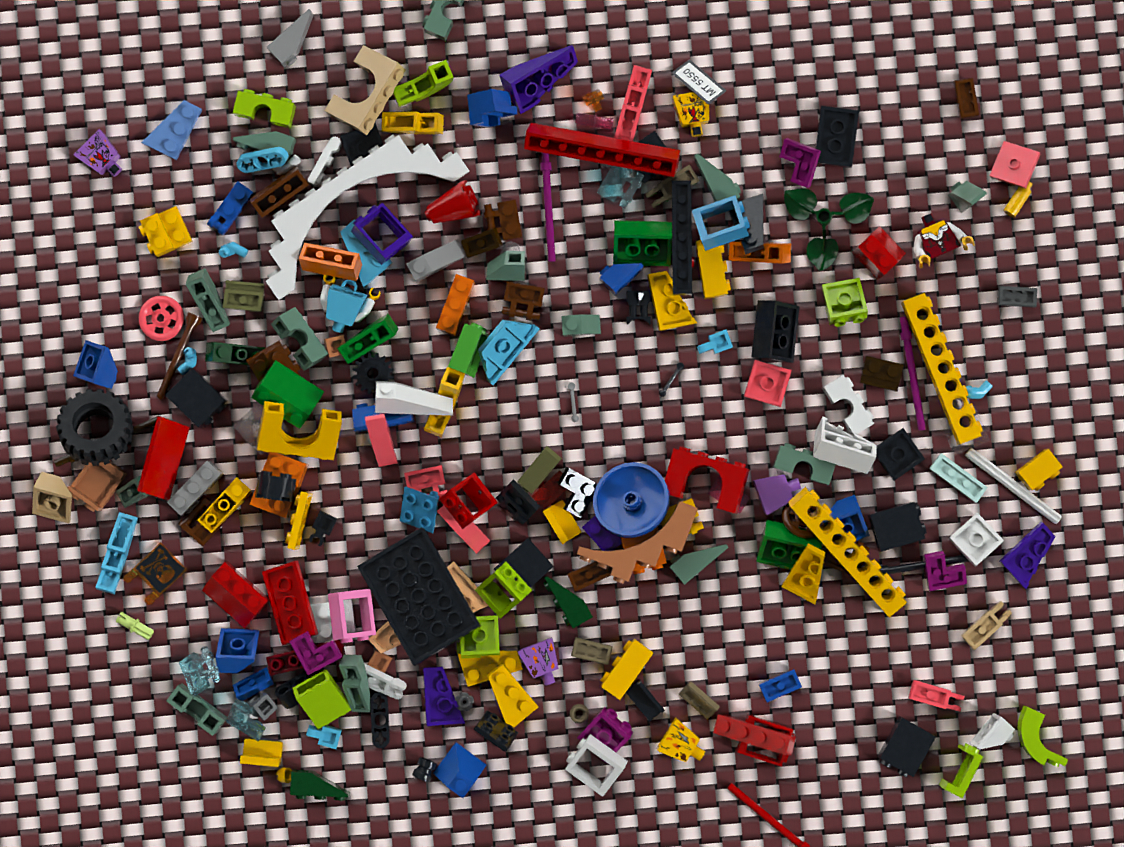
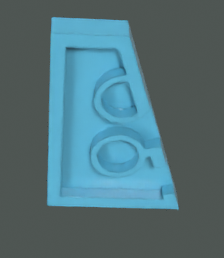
(370, 266)

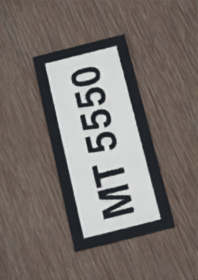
(698, 81)

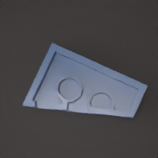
(174, 130)

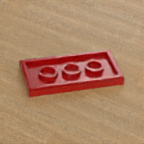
(163, 458)
(289, 601)

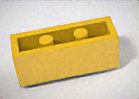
(712, 271)
(626, 668)

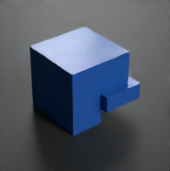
(488, 107)

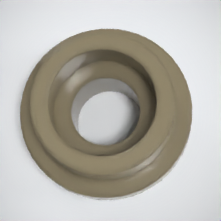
(583, 718)

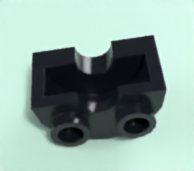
(275, 487)

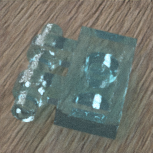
(614, 182)
(194, 672)

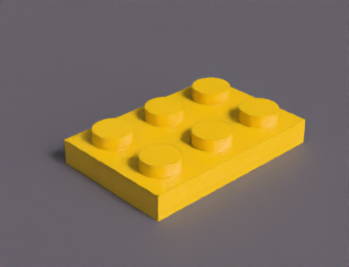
(298, 520)

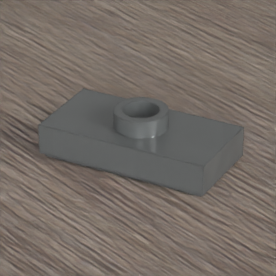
(1017, 296)

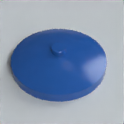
(631, 500)

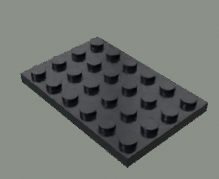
(419, 596)

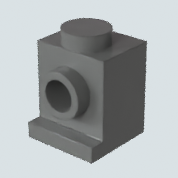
(262, 705)

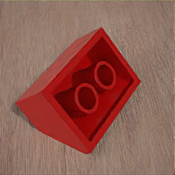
(235, 594)

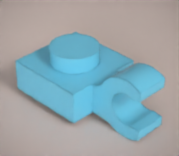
(718, 342)
(327, 736)

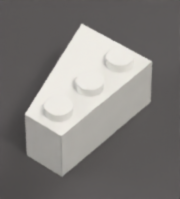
(843, 449)

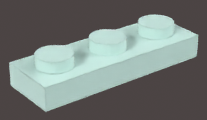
(958, 478)

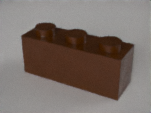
(279, 191)

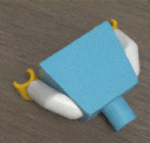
(345, 305)

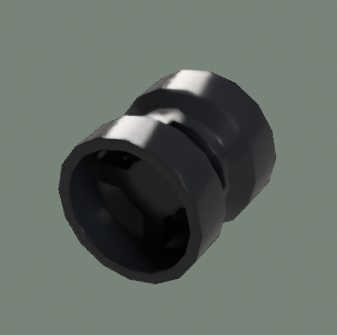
(424, 769)

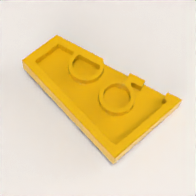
(668, 308)
(806, 574)
(477, 669)
(511, 696)

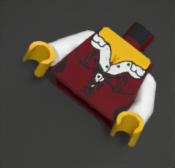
(938, 239)

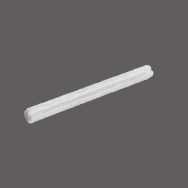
(1013, 486)

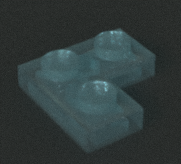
(240, 718)

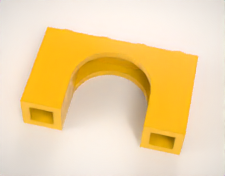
(319, 445)

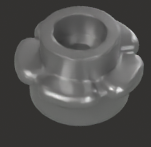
(469, 701)

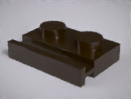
(881, 373)

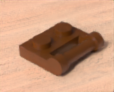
(199, 532)

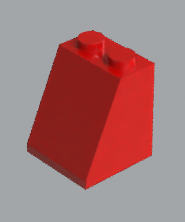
(879, 253)

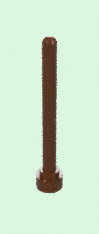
(192, 321)

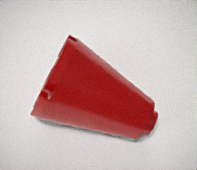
(453, 205)

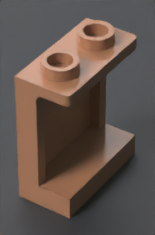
(97, 484)

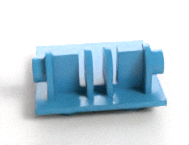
(419, 509)

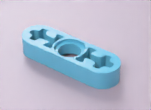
(268, 154)

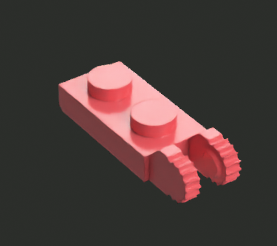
(933, 695)

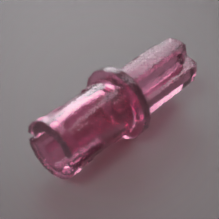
(594, 121)

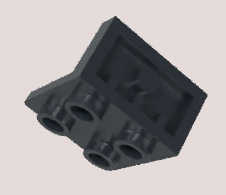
(496, 731)

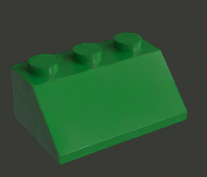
(642, 243)
(290, 389)
(781, 547)

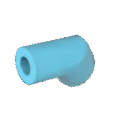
(231, 249)
(190, 360)
(978, 393)

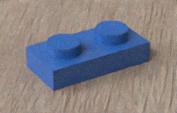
(253, 684)
(780, 685)

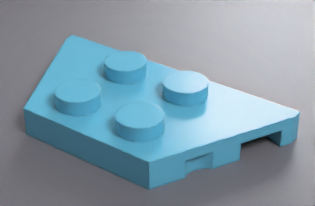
(504, 346)

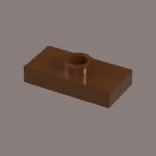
(966, 98)

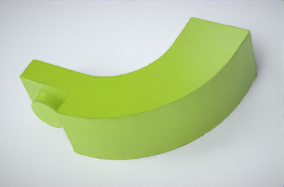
(427, 84)
(1028, 733)

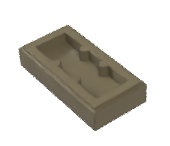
(591, 651)
(699, 700)

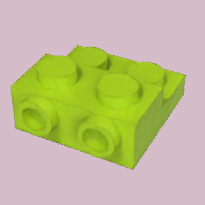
(844, 302)
(481, 641)

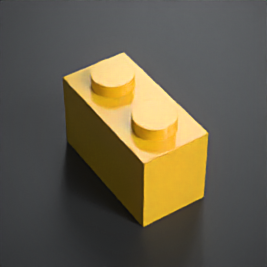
(1038, 470)

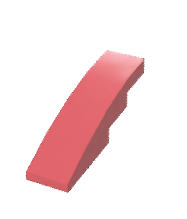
(633, 103)
(381, 440)

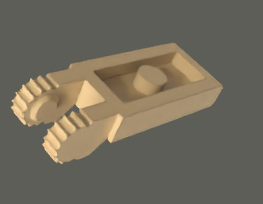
(985, 626)

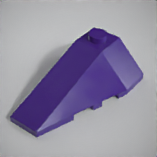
(535, 77)

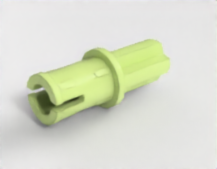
(134, 626)

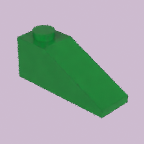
(368, 338)

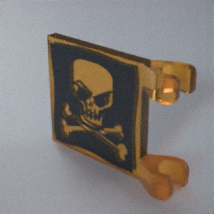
(158, 570)

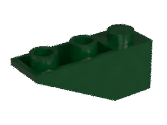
(230, 353)
(573, 606)
(310, 783)

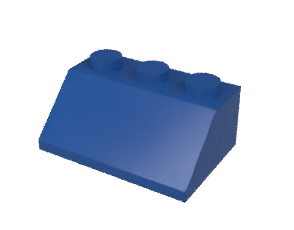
(364, 410)

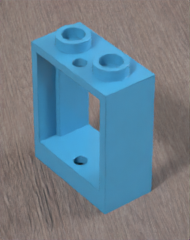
(726, 235)

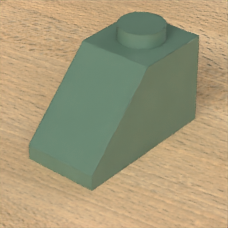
(580, 325)
(128, 493)

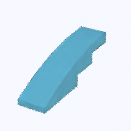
(116, 553)

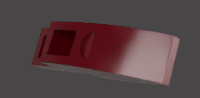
(289, 660)

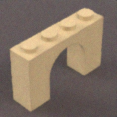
(364, 114)

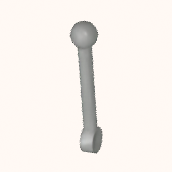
(571, 386)

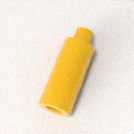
(1017, 200)

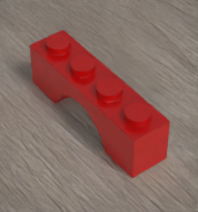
(754, 735)

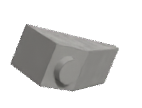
(288, 44)
(436, 260)

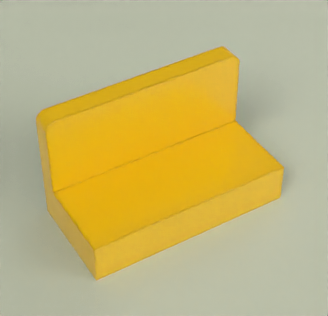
(562, 522)
(262, 752)

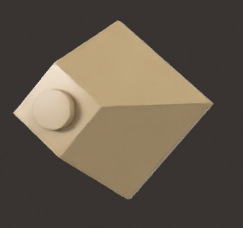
(52, 498)

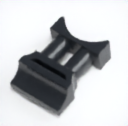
(641, 299)

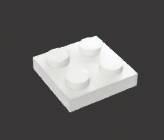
(976, 539)

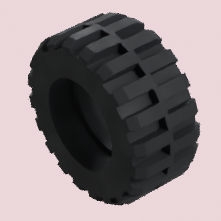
(92, 404)

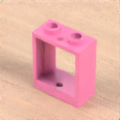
(338, 615)

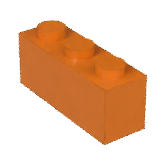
(330, 261)
(455, 305)

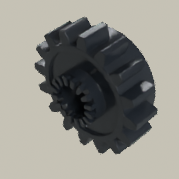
(368, 364)

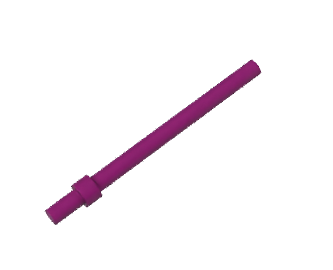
(546, 167)
(906, 336)

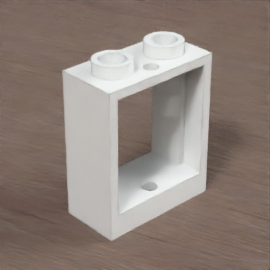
(605, 753)

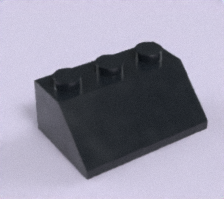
(775, 331)

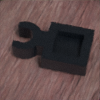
(323, 525)

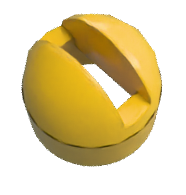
(284, 775)

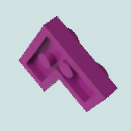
(805, 159)
(941, 576)
(313, 657)

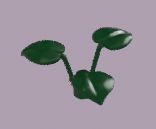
(802, 202)

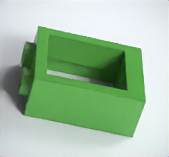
(466, 354)

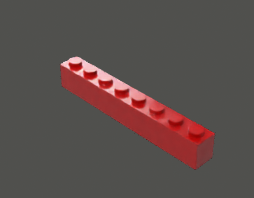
(602, 149)

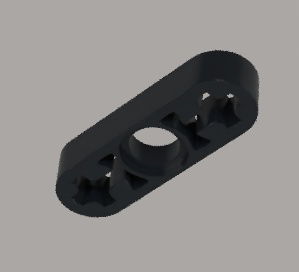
(386, 734)

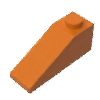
(772, 253)

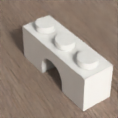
(842, 390)

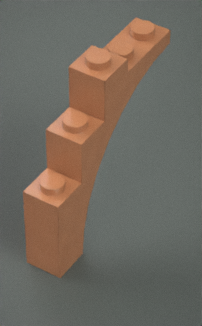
(623, 561)

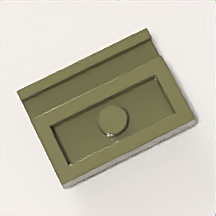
(243, 296)

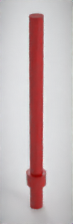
(766, 816)

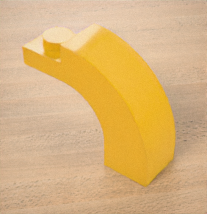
(449, 387)

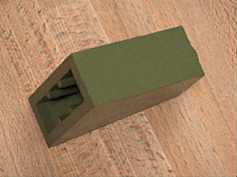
(539, 470)

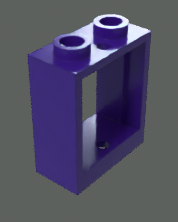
(394, 225)

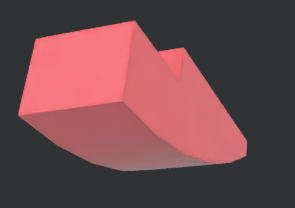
(471, 534)

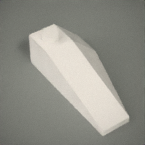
(404, 399)

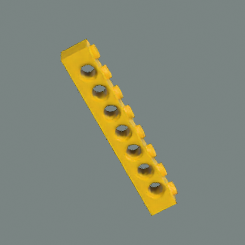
(946, 397)
(888, 603)

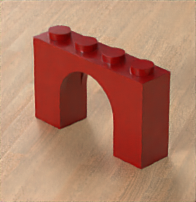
(733, 476)

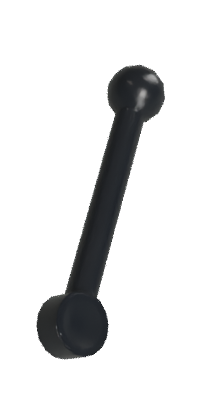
(680, 366)

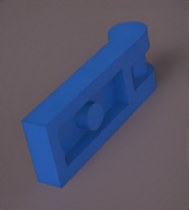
(230, 208)

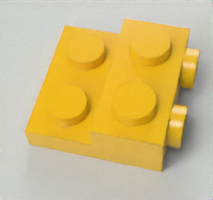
(165, 231)

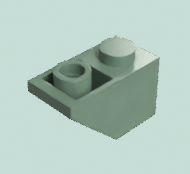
(507, 266)

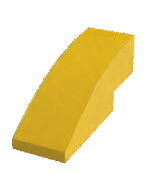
(412, 122)

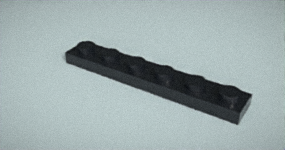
(681, 238)

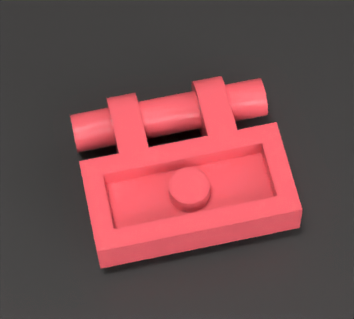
(426, 478)

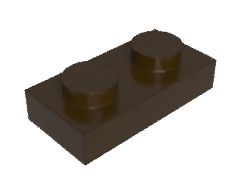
(481, 242)

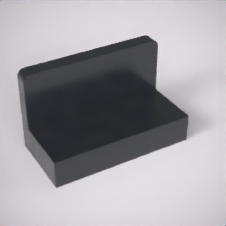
(644, 700)

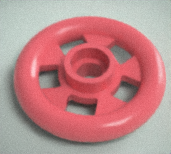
(164, 302)

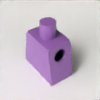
(775, 492)

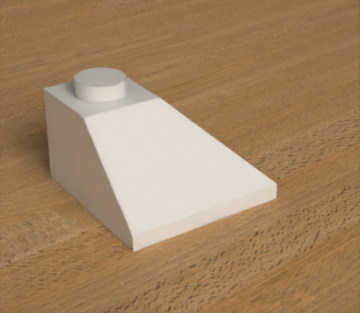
(993, 733)

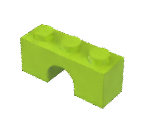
(248, 103)

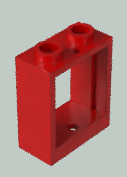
(471, 486)
(742, 747)

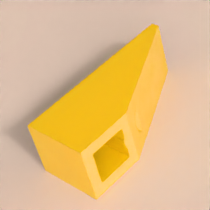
(225, 505)

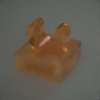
(593, 99)

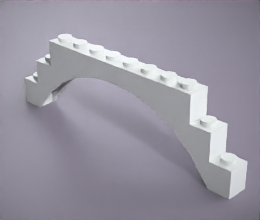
(388, 159)

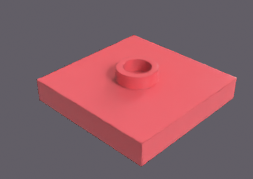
(1015, 164)
(767, 383)

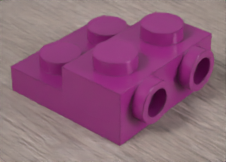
(608, 730)

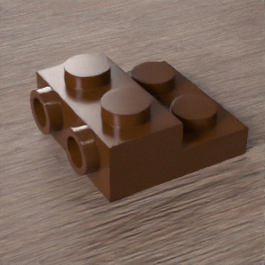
(263, 360)

